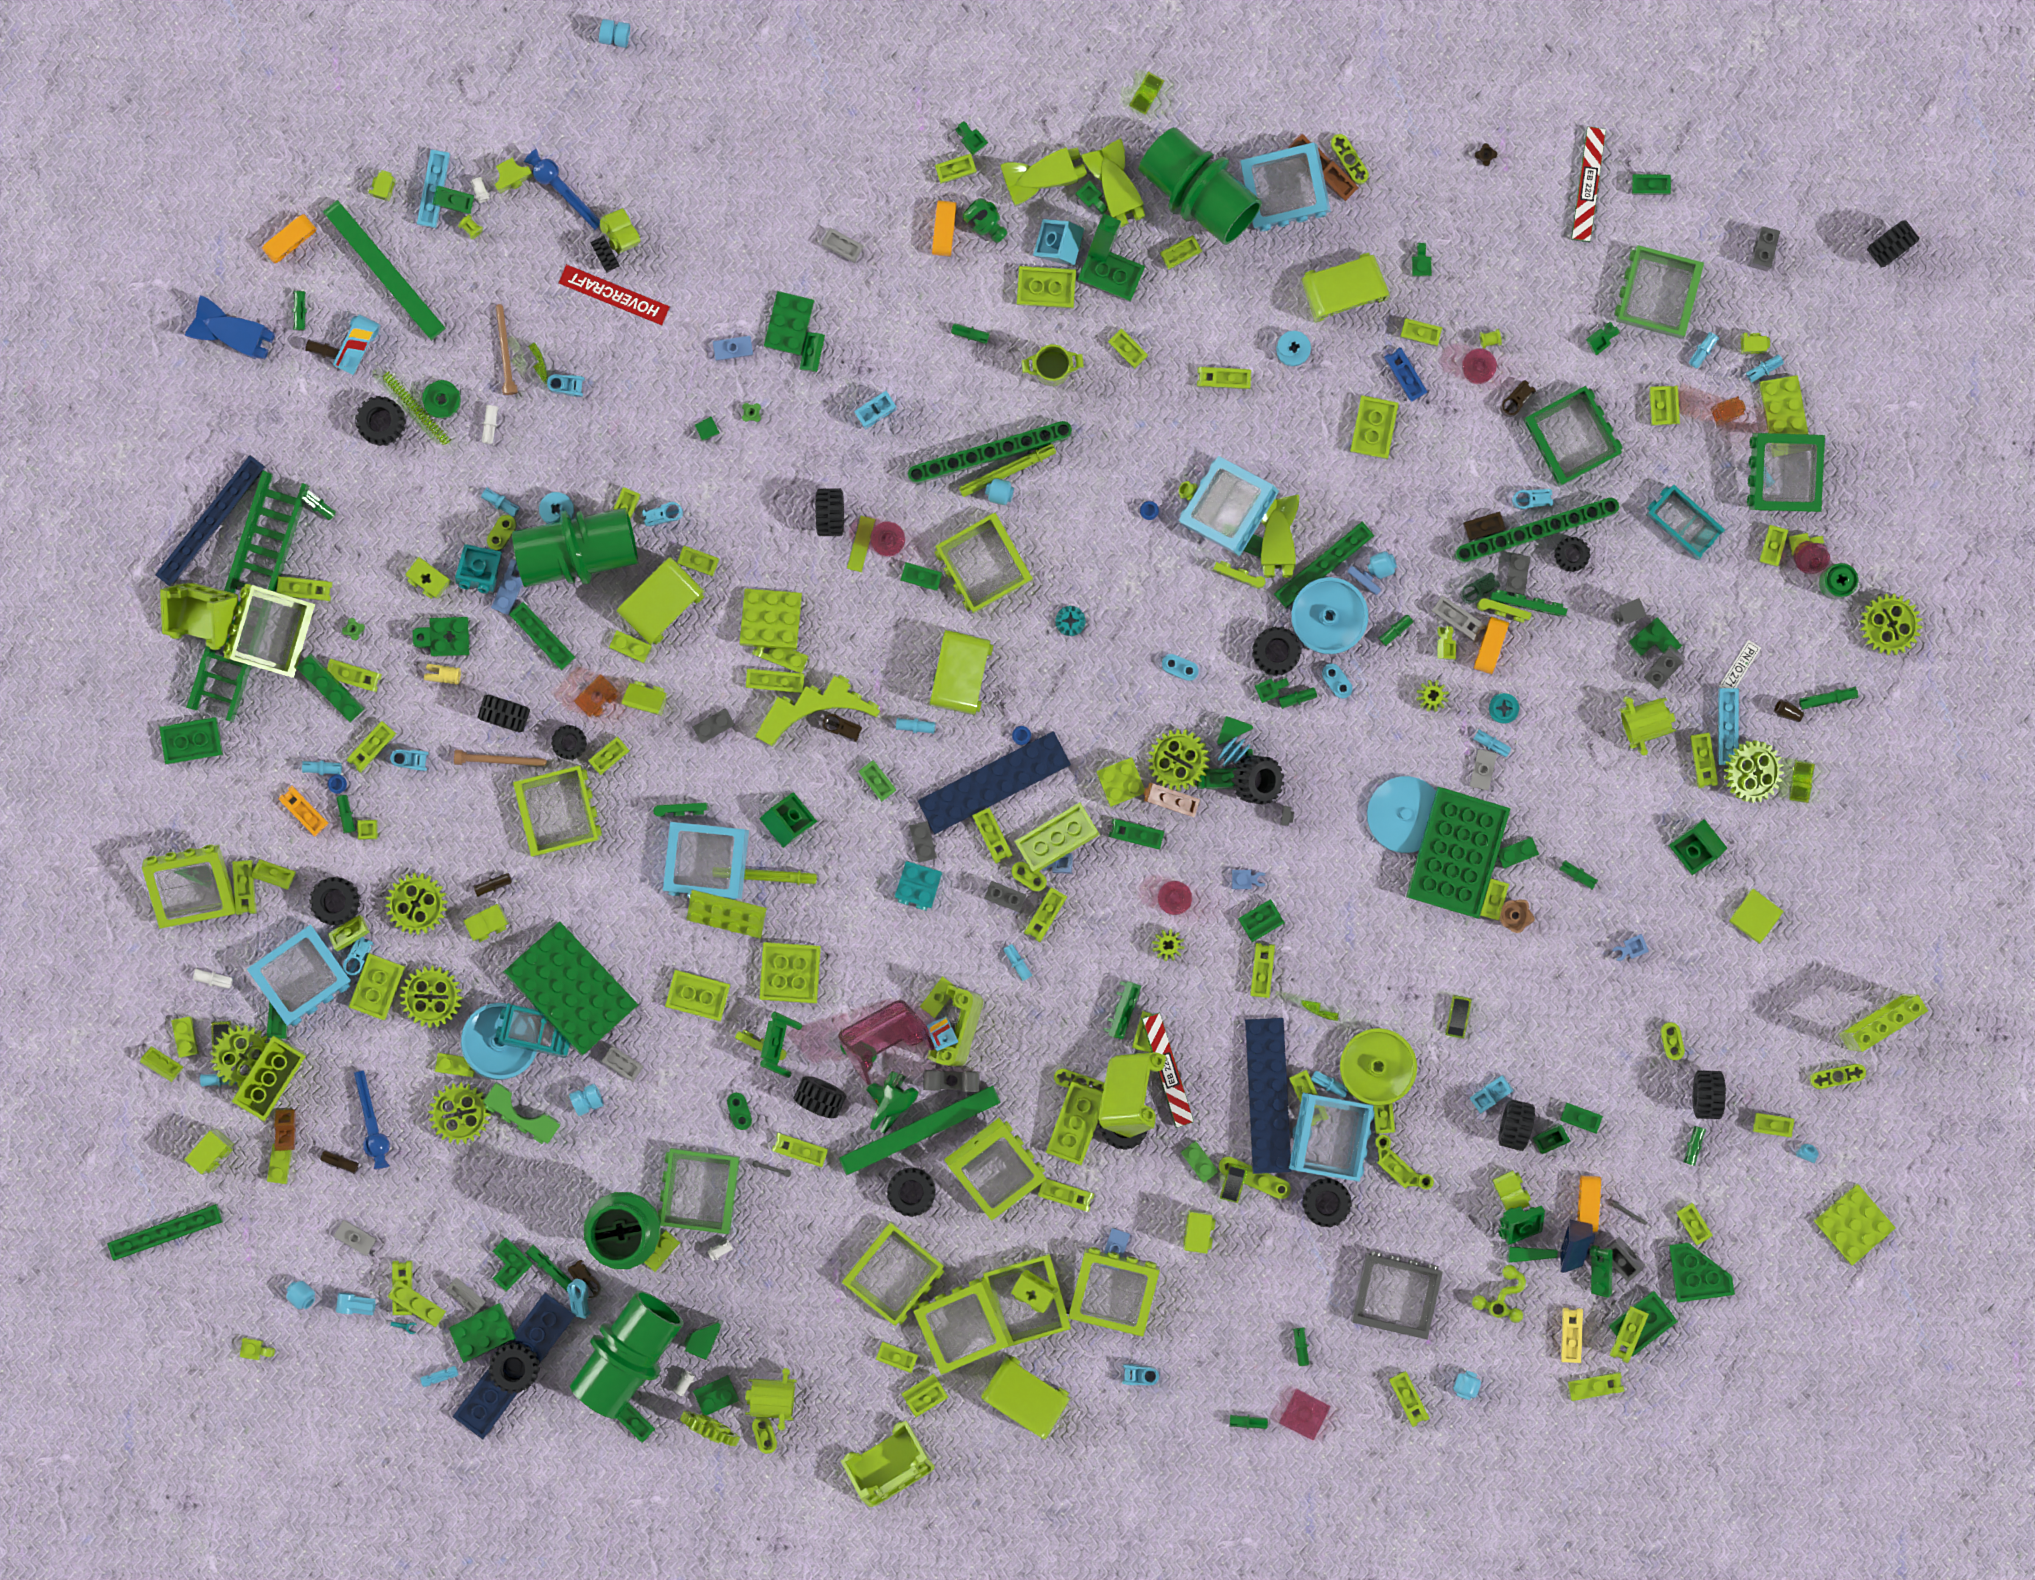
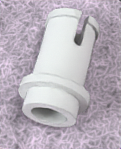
(480, 190)
(719, 1250)
(684, 1382)

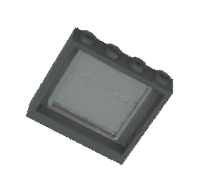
(1396, 1295)

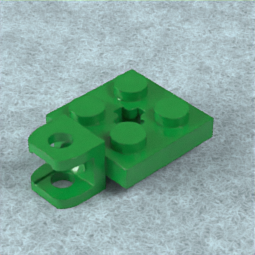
(435, 634)

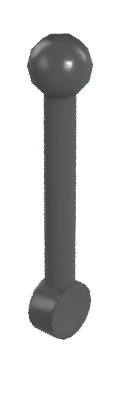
(787, 1173)
(1615, 1204)

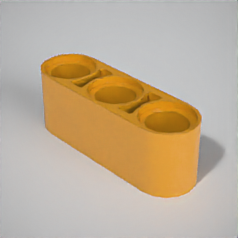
(944, 228)
(289, 238)
(1491, 645)
(1589, 1200)

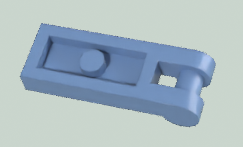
(508, 590)

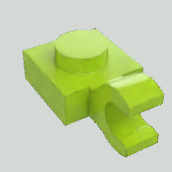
(1795, 540)
(1446, 646)
(253, 1349)

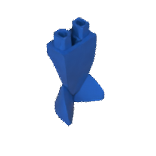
(237, 333)

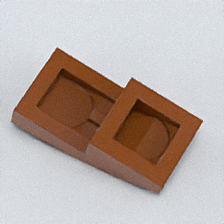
(285, 1130)

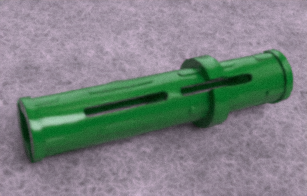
(1835, 696)
(548, 1266)

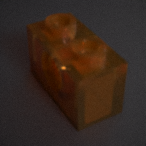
(1728, 411)
(585, 699)

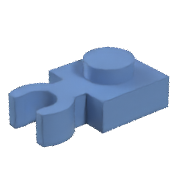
(1062, 866)
(1243, 879)
(1633, 947)

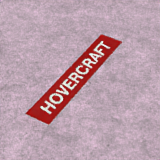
(614, 294)

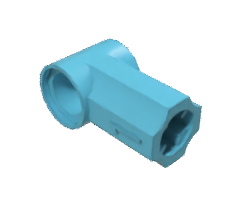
(349, 1303)

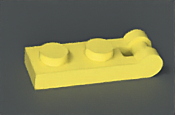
(1571, 1335)

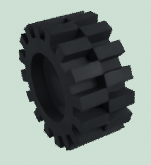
(605, 254)
(1583, 550)
(557, 742)

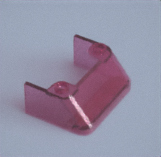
(881, 1031)

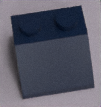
(1576, 1245)

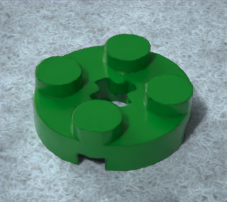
(436, 390)

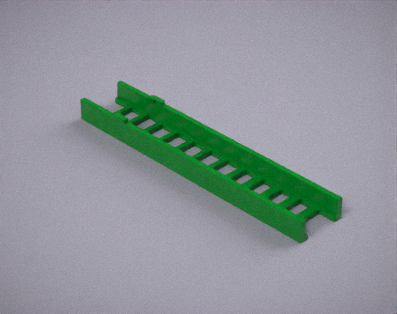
(233, 581)

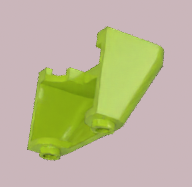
(1344, 287)
(660, 601)
(198, 612)
(960, 672)
(970, 1010)
(1125, 1093)
(1025, 1397)
(888, 1466)

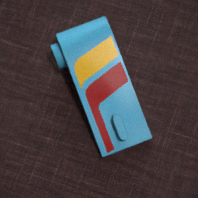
(356, 342)
(942, 1033)

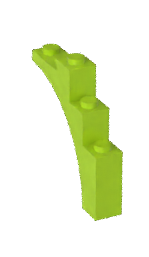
(785, 714)

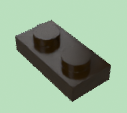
(1484, 526)

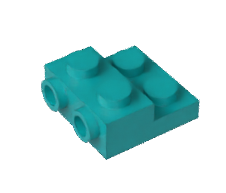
(478, 568)
(918, 885)

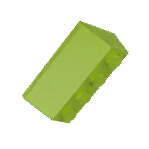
(269, 1077)

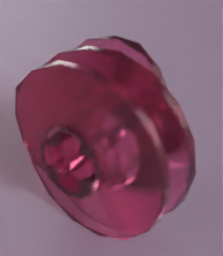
(1470, 369)
(881, 546)
(1811, 557)
(1165, 900)

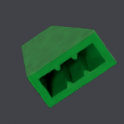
(1104, 237)

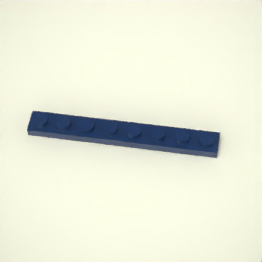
(210, 521)

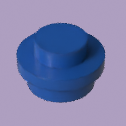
(1149, 510)
(1021, 735)
(337, 784)

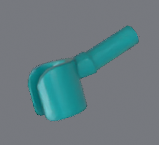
(404, 1326)

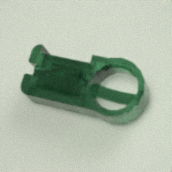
(1481, 587)

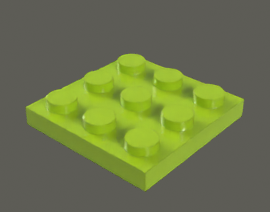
(770, 619)
(790, 972)
(1854, 1224)

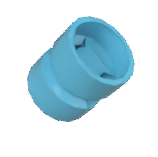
(614, 33)
(587, 1099)

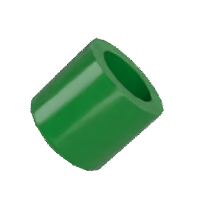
(1829, 585)

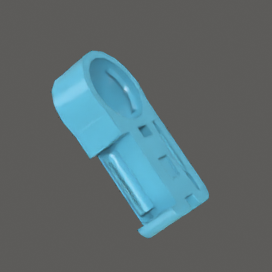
(1535, 498)
(660, 515)
(358, 952)
(578, 1300)

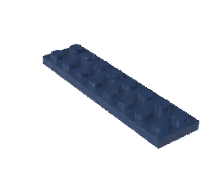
(994, 782)
(1268, 1095)
(539, 1332)

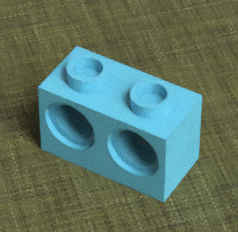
(875, 410)

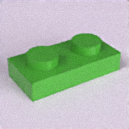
(877, 780)
(1199, 1161)

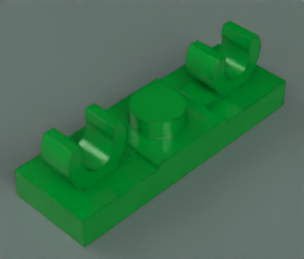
(1123, 1010)

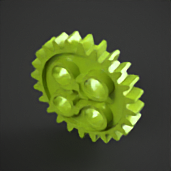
(1906, 617)
(1186, 745)
(1753, 771)
(432, 912)
(432, 979)
(227, 1045)
(462, 1131)
(710, 1428)

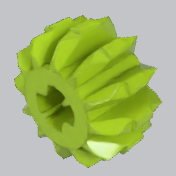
(1437, 701)
(1169, 951)

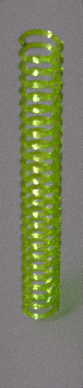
(416, 408)

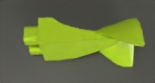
(1049, 172)
(1118, 189)
(1278, 543)

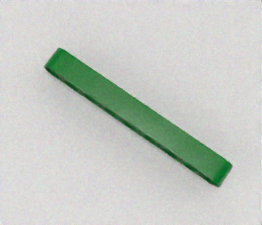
(384, 270)
(997, 445)
(1546, 530)
(919, 1130)

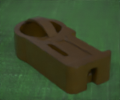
(1519, 397)
(844, 728)
(580, 1271)

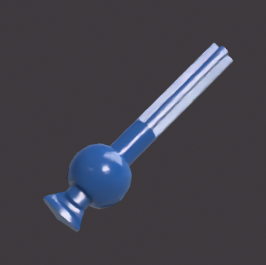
(547, 172)
(376, 1143)

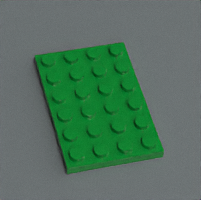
(1458, 852)
(570, 988)

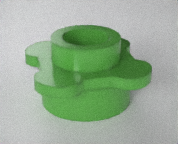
(751, 417)
(348, 629)

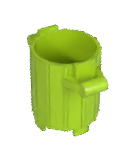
(1052, 364)
(1646, 722)
(772, 1398)

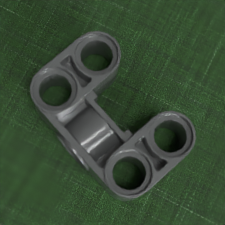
(966, 1080)

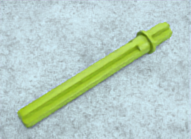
(1007, 470)
(780, 876)

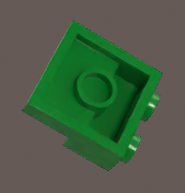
(1520, 1225)

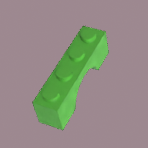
(542, 1126)

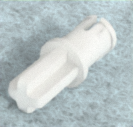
(489, 424)
(212, 978)

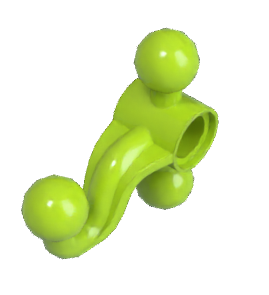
(1515, 1314)

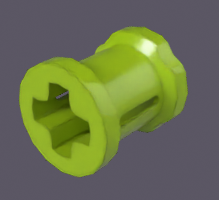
(470, 227)
(1490, 338)

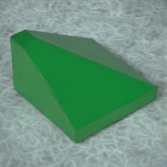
(707, 429)

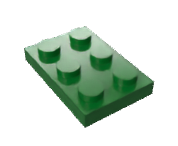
(1114, 276)
(789, 323)
(191, 740)
(1657, 1322)
(482, 1333)

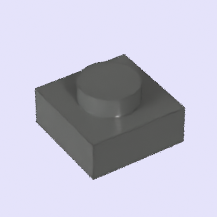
(1287, 816)

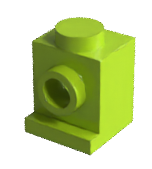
(383, 186)
(1754, 343)

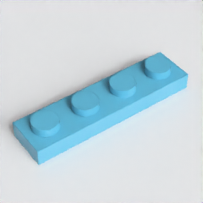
(435, 176)
(1727, 723)

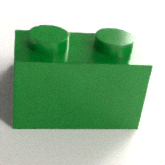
(788, 819)
(1698, 846)
(703, 1339)

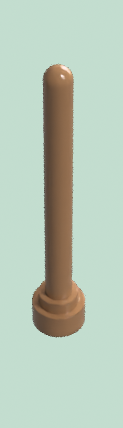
(509, 385)
(461, 757)

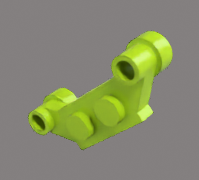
(1398, 1168)

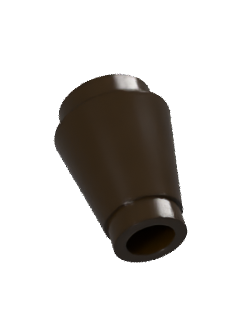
(1788, 711)

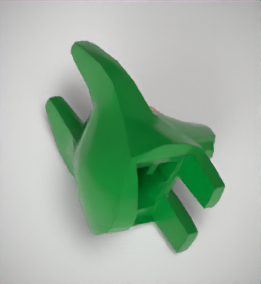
(890, 1100)

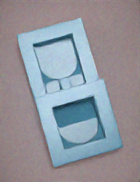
(1491, 1094)

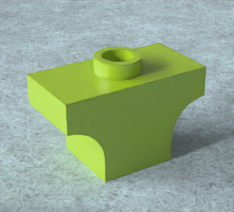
(511, 175)

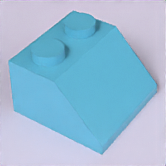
(1058, 241)

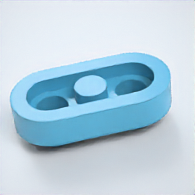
(1179, 669)
(1336, 681)

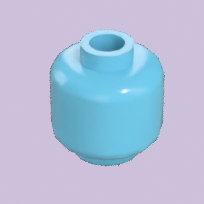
(999, 491)
(1382, 565)
(300, 1295)
(1467, 1385)

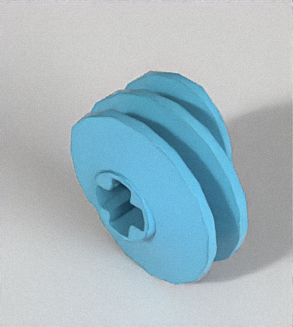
(1284, 344)
(555, 499)
(1233, 751)

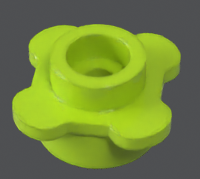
(1187, 490)

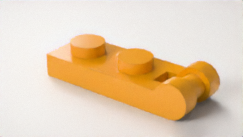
(304, 811)

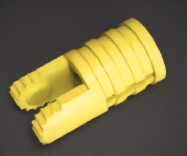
(446, 674)

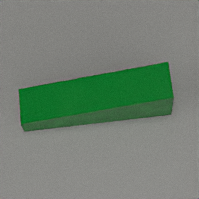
(1521, 1254)

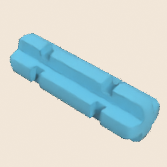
(439, 1376)

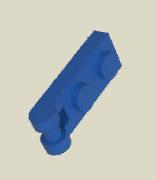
(1406, 375)

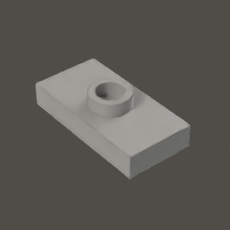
(842, 245)
(1483, 769)
(622, 1063)
(355, 1237)
(465, 1296)

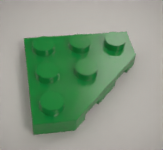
(1697, 1275)

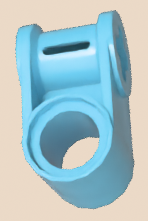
(567, 385)
(411, 759)
(1138, 1375)

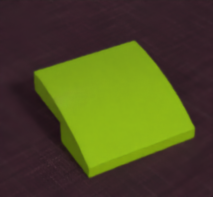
(1756, 916)

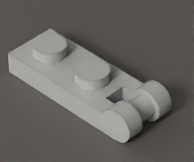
(1458, 617)

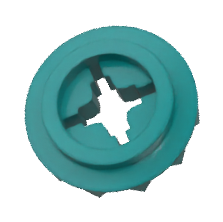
(1077, 627)
(1510, 701)

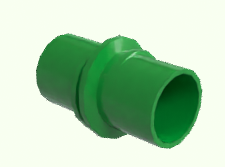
(1199, 186)
(575, 547)
(630, 1211)
(626, 1354)

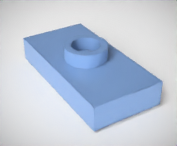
(733, 348)
(1365, 578)
(1117, 1242)

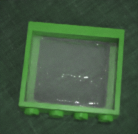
(1659, 291)
(699, 1190)

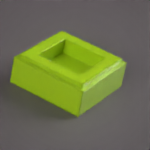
(367, 829)

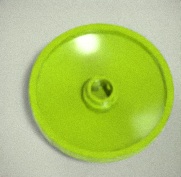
(1378, 1067)

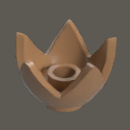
(1524, 918)

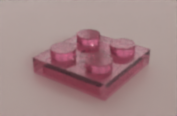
(1304, 1414)

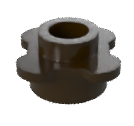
(1486, 159)

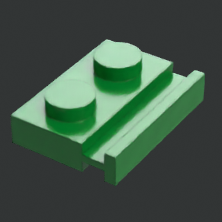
(1261, 920)
(716, 1395)

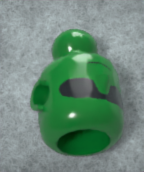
(984, 219)

